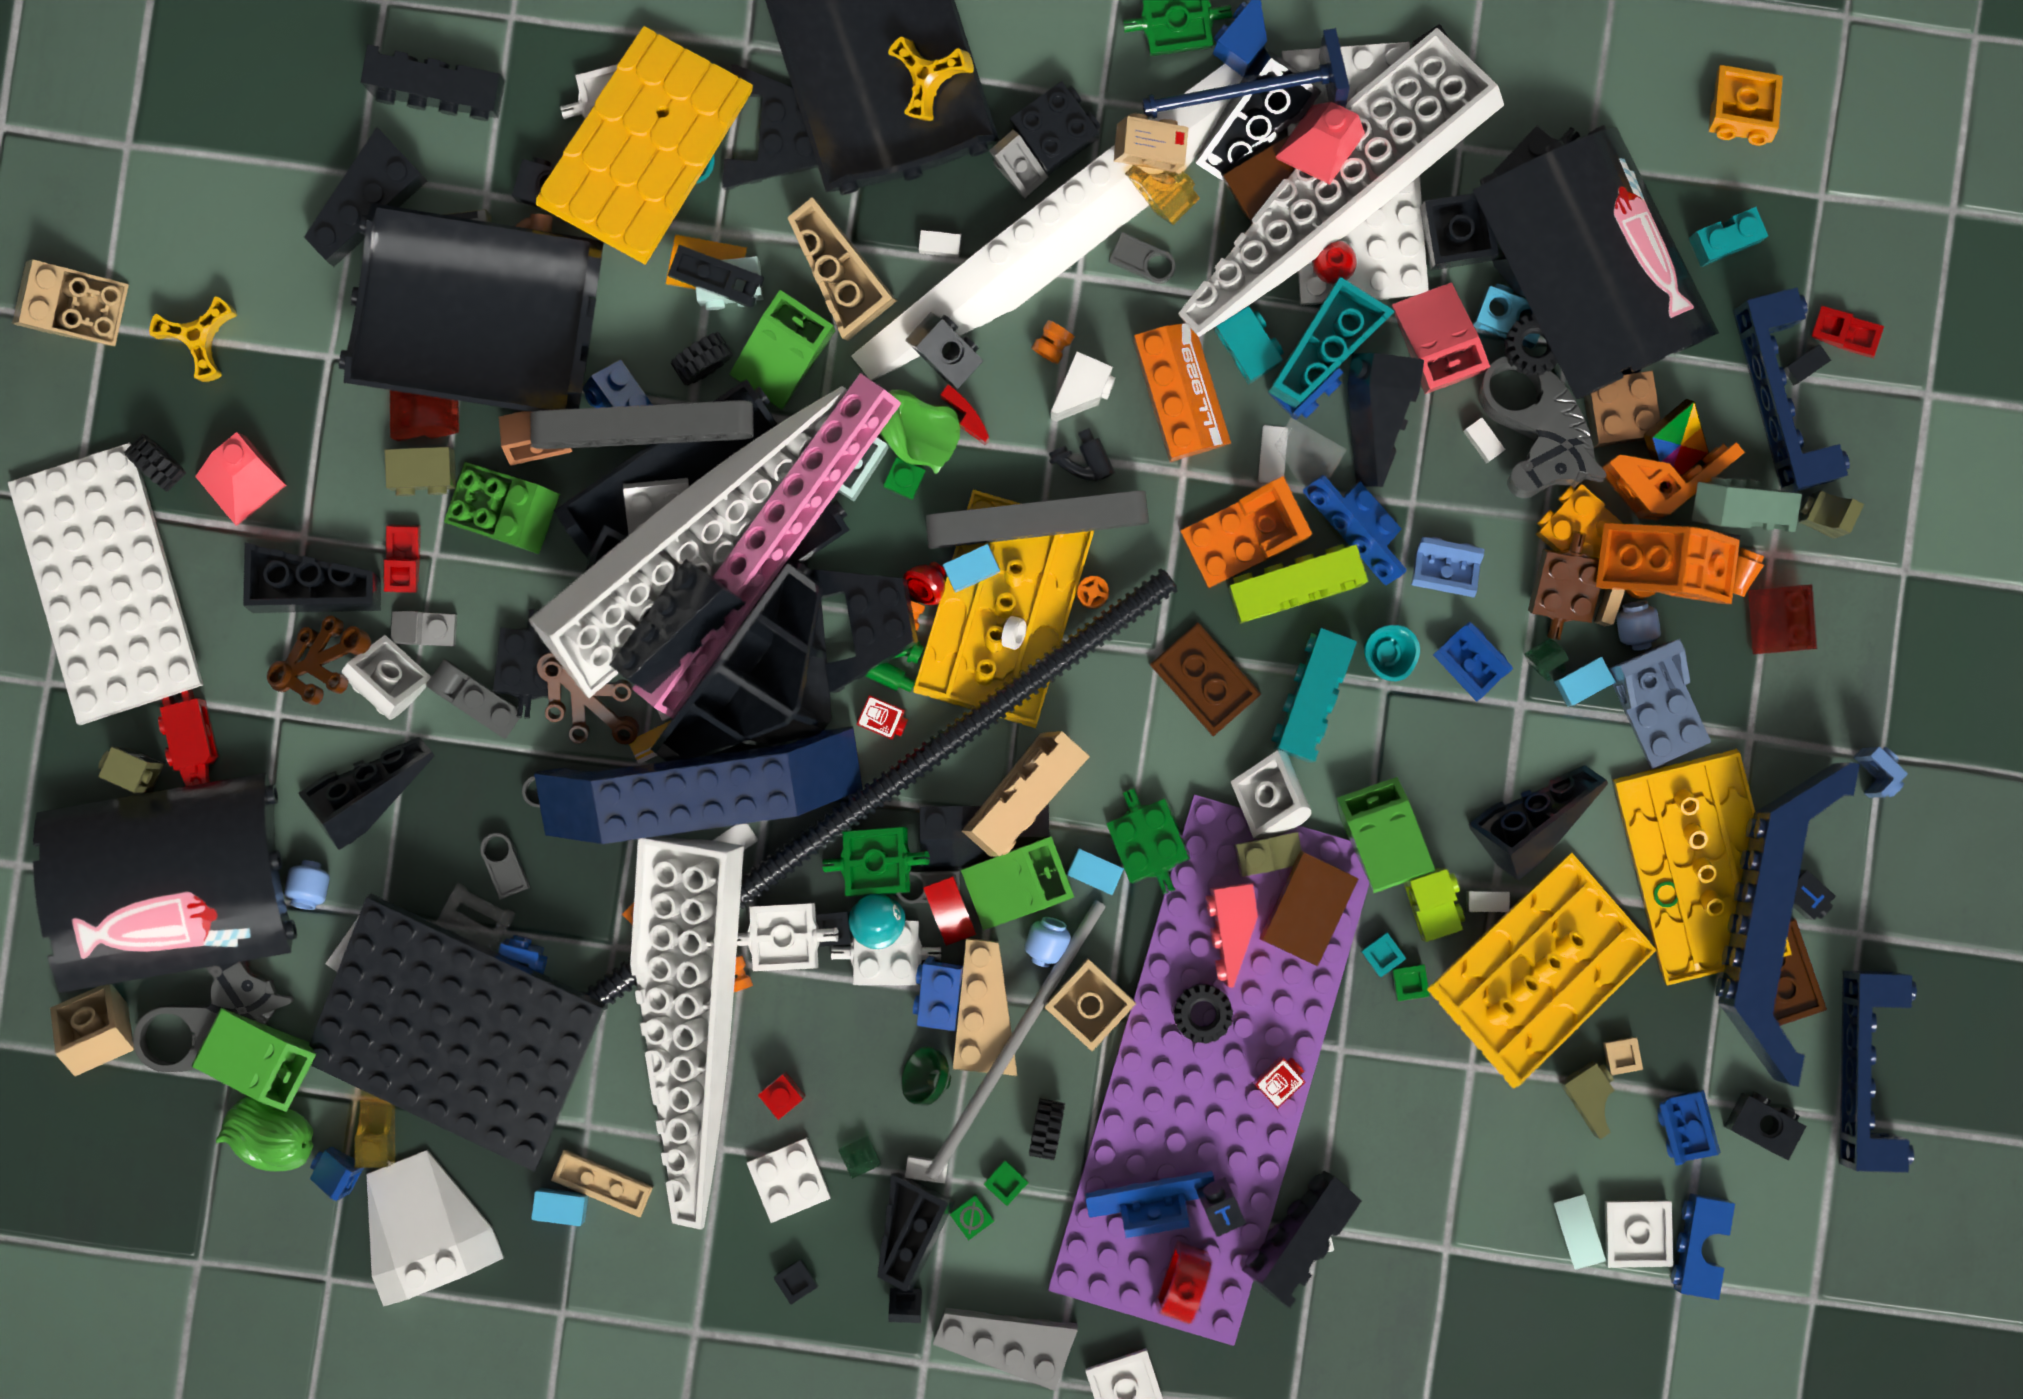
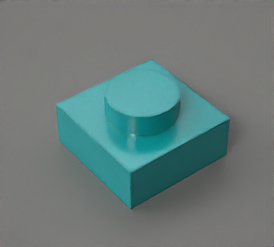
(1383, 954)

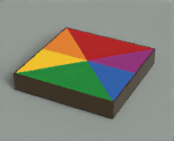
(1678, 439)

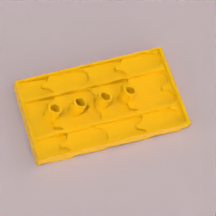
(644, 145)
(1033, 583)
(1691, 831)
(1542, 970)

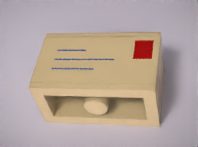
(1151, 143)

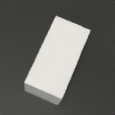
(939, 243)
(1484, 440)
(1487, 901)
(918, 1166)

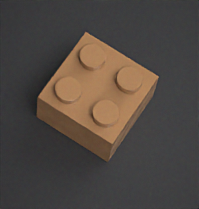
(1623, 410)

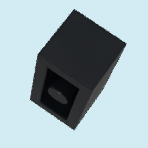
(1807, 364)

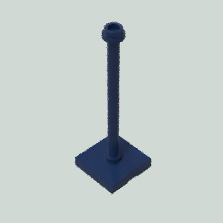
(1330, 72)

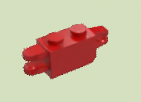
(188, 737)

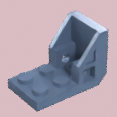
(1659, 703)

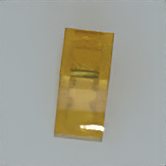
(1165, 192)
(375, 1134)

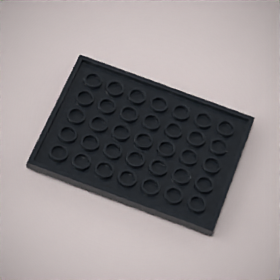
(453, 1032)

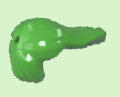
(921, 431)
(267, 1135)

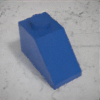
(334, 1173)

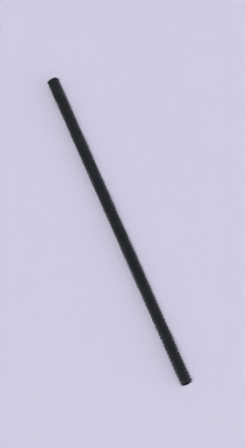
(927, 756)

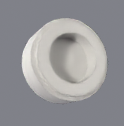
(1013, 632)

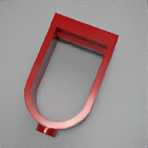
(1183, 1294)

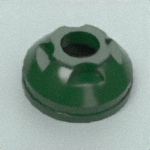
(920, 1074)

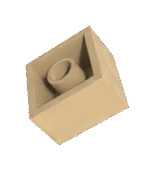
(1089, 1004)
(91, 1029)

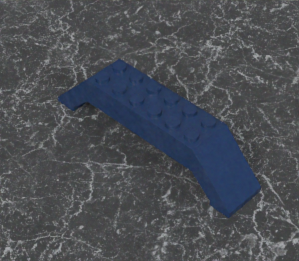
(699, 790)
(1764, 915)

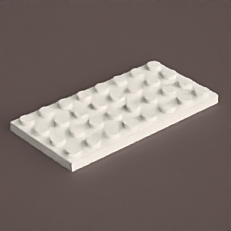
(1392, 239)
(105, 584)

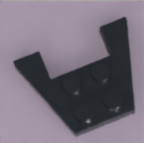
(783, 135)
(878, 619)

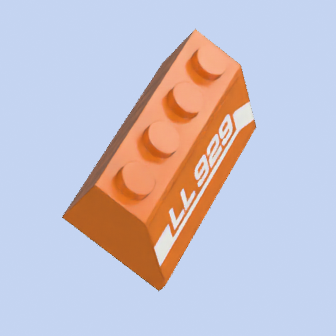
(1181, 391)

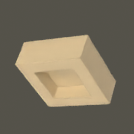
(1623, 1056)

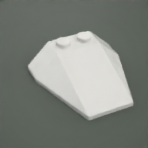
(423, 1229)

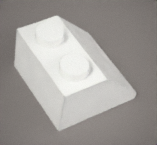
(1083, 387)

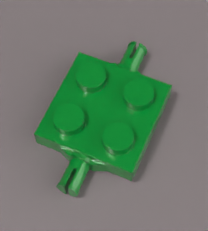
(1177, 24)
(1148, 841)
(876, 861)

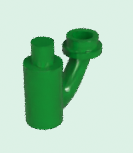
(893, 676)

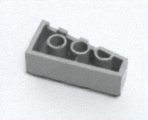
(1012, 1344)

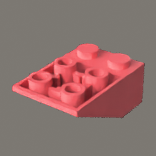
(1442, 336)
(1235, 919)

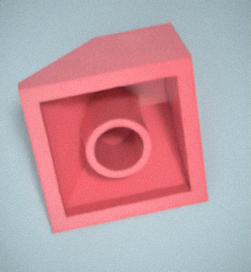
(1322, 141)
(239, 478)

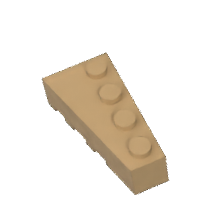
(845, 278)
(1025, 792)
(983, 1010)

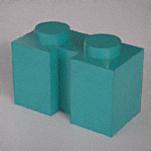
(1739, 234)
(1249, 344)

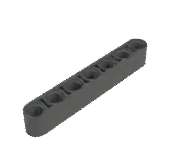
(641, 425)
(1037, 519)

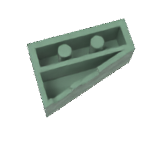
(1745, 504)

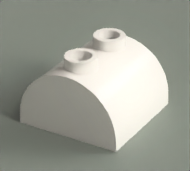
(386, 677)
(1271, 796)

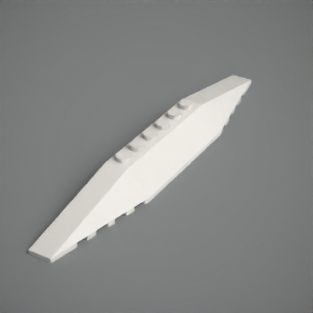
(1040, 242)

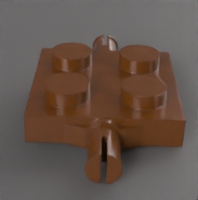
(1565, 586)

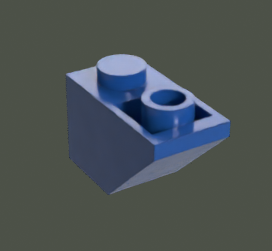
(1243, 39)

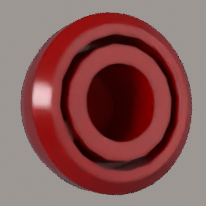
(1335, 262)
(926, 583)

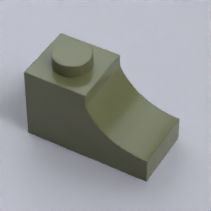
(1830, 514)
(1267, 854)
(1589, 1091)

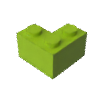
(1433, 904)

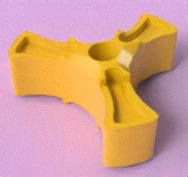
(928, 74)
(197, 336)

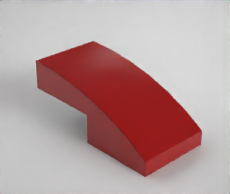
(1847, 332)
(971, 422)
(402, 558)
(949, 910)

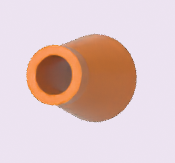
(1747, 569)

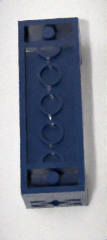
(1755, 323)
(1858, 1146)

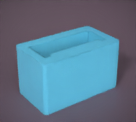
(971, 568)
(1584, 681)
(1095, 871)
(559, 1207)

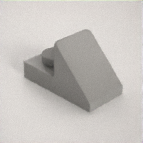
(1018, 163)
(423, 628)

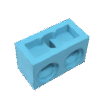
(1513, 308)

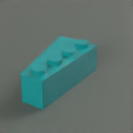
(1334, 333)
(1314, 694)

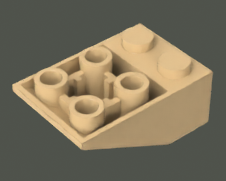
(70, 303)

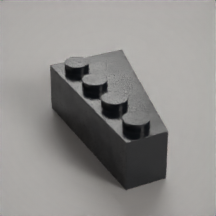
(432, 84)
(674, 626)

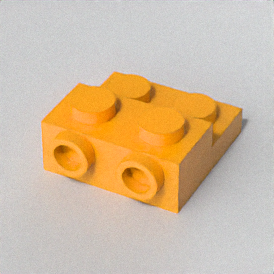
(1746, 105)
(1578, 512)

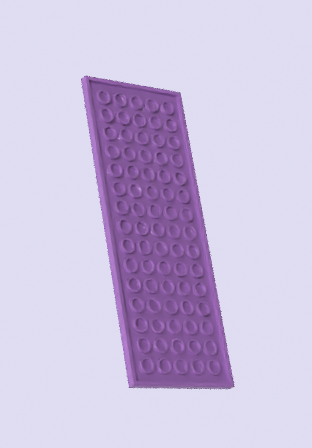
(1193, 1104)

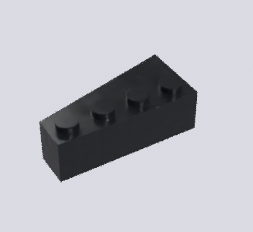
(376, 177)
(297, 583)
(1301, 1237)

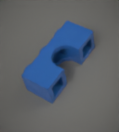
(1702, 1219)

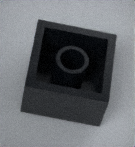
(1457, 232)

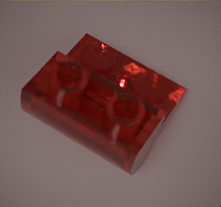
(422, 415)
(1783, 619)

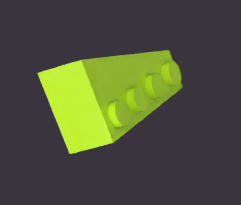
(1297, 584)

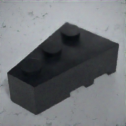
(911, 1230)

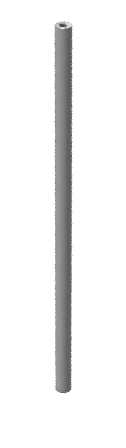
(1014, 1041)

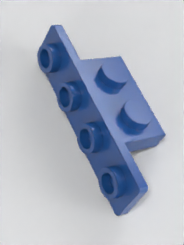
(1360, 522)
(1149, 1205)

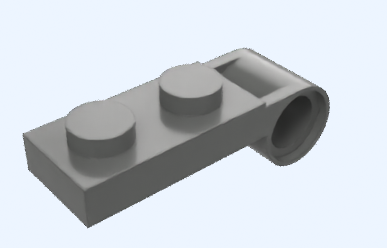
(473, 698)

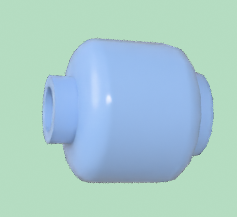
(1638, 625)
(306, 885)
(1047, 941)

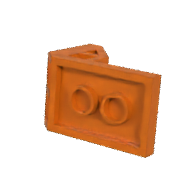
(1639, 480)
(1246, 533)
(1668, 561)

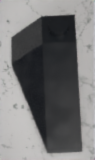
(1255, 118)
(356, 799)
(1529, 828)
(951, 848)

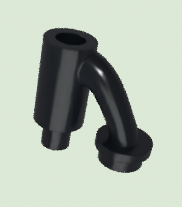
(1096, 458)

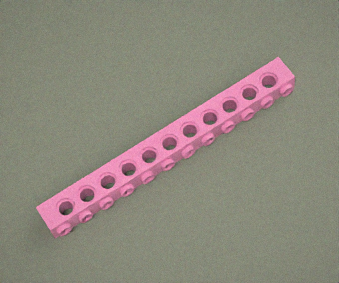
(783, 525)

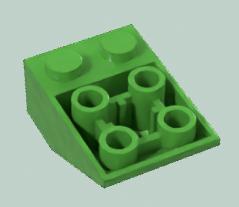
(782, 349)
(502, 507)
(1385, 834)
(1017, 883)
(254, 1059)

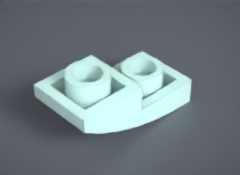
(1579, 1232)

